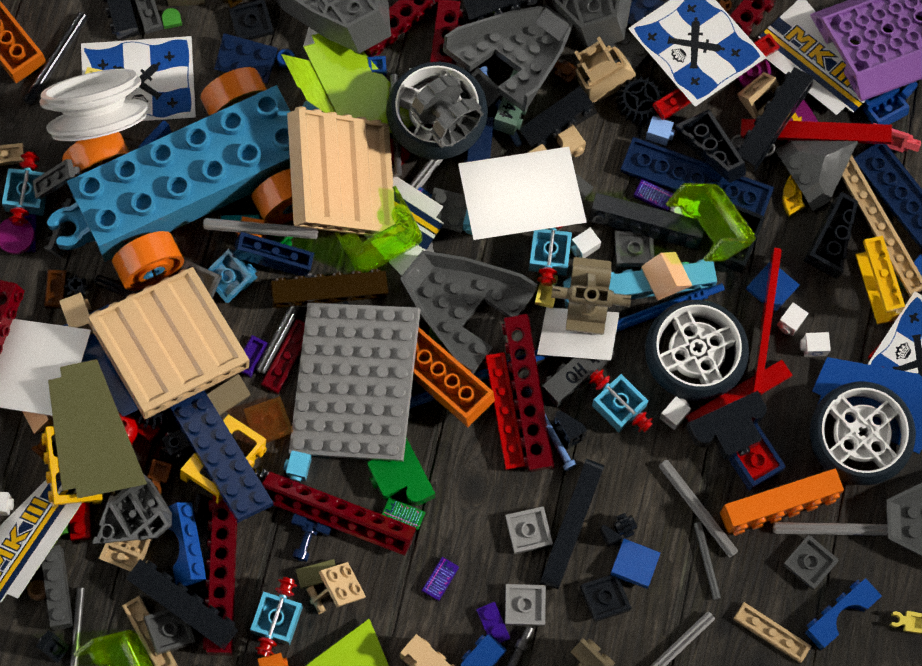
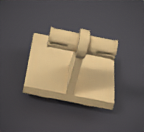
(340, 585)

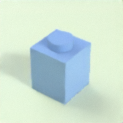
(660, 131)

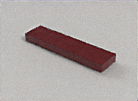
(285, 358)

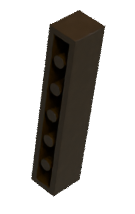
(329, 288)

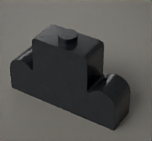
(730, 426)

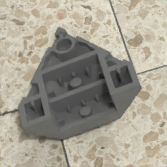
(816, 167)
(134, 515)

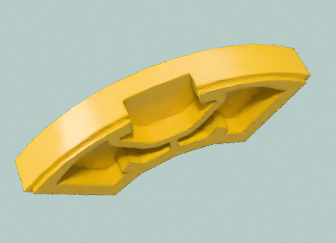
(792, 197)

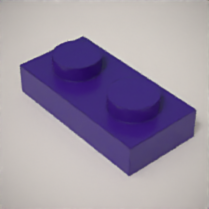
(493, 622)

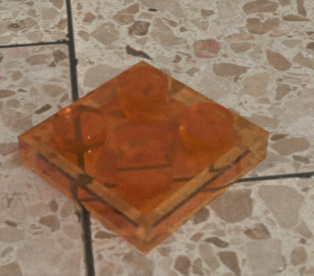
(269, 419)

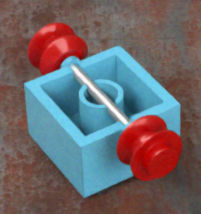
(19, 191)
(550, 254)
(620, 402)
(276, 618)

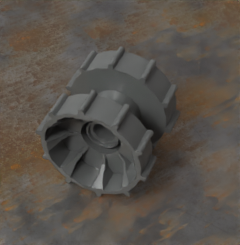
(439, 103)

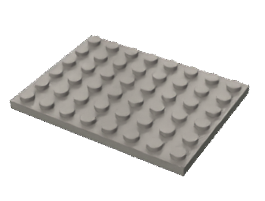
(355, 381)

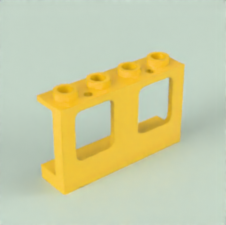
(880, 280)
(53, 466)
(193, 466)

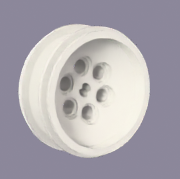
(93, 105)

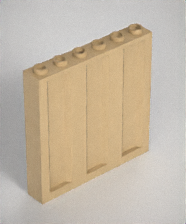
(340, 172)
(168, 342)

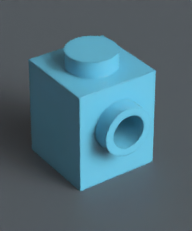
(297, 466)

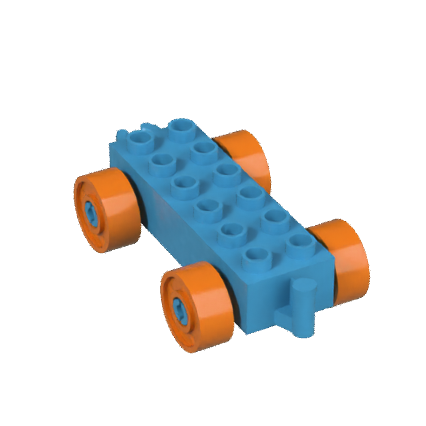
(140, 196)

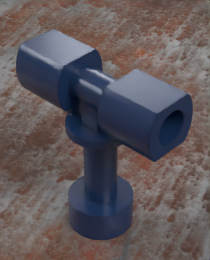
(309, 528)

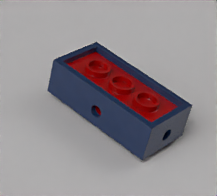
(759, 464)

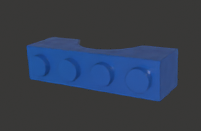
(189, 565)
(825, 629)

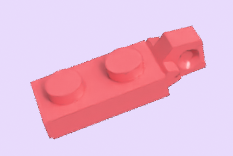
(903, 141)

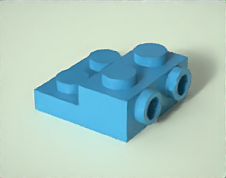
(235, 275)

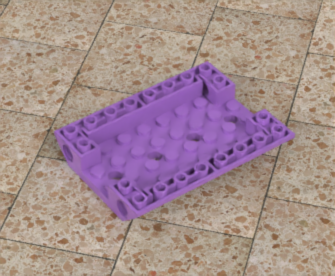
(881, 58)

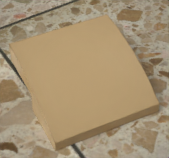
(125, 553)

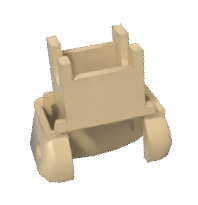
(604, 74)

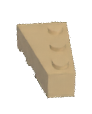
(420, 653)

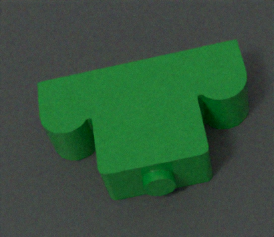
(398, 476)

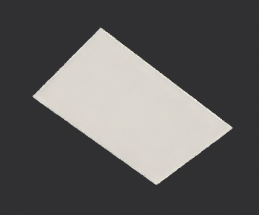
(559, 342)

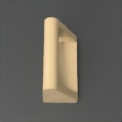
(756, 90)

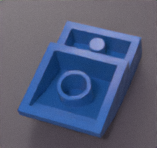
(885, 107)

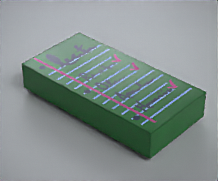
(404, 513)

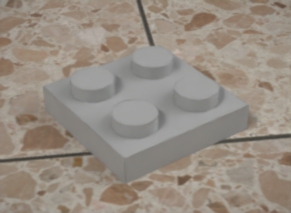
(528, 530)
(525, 605)

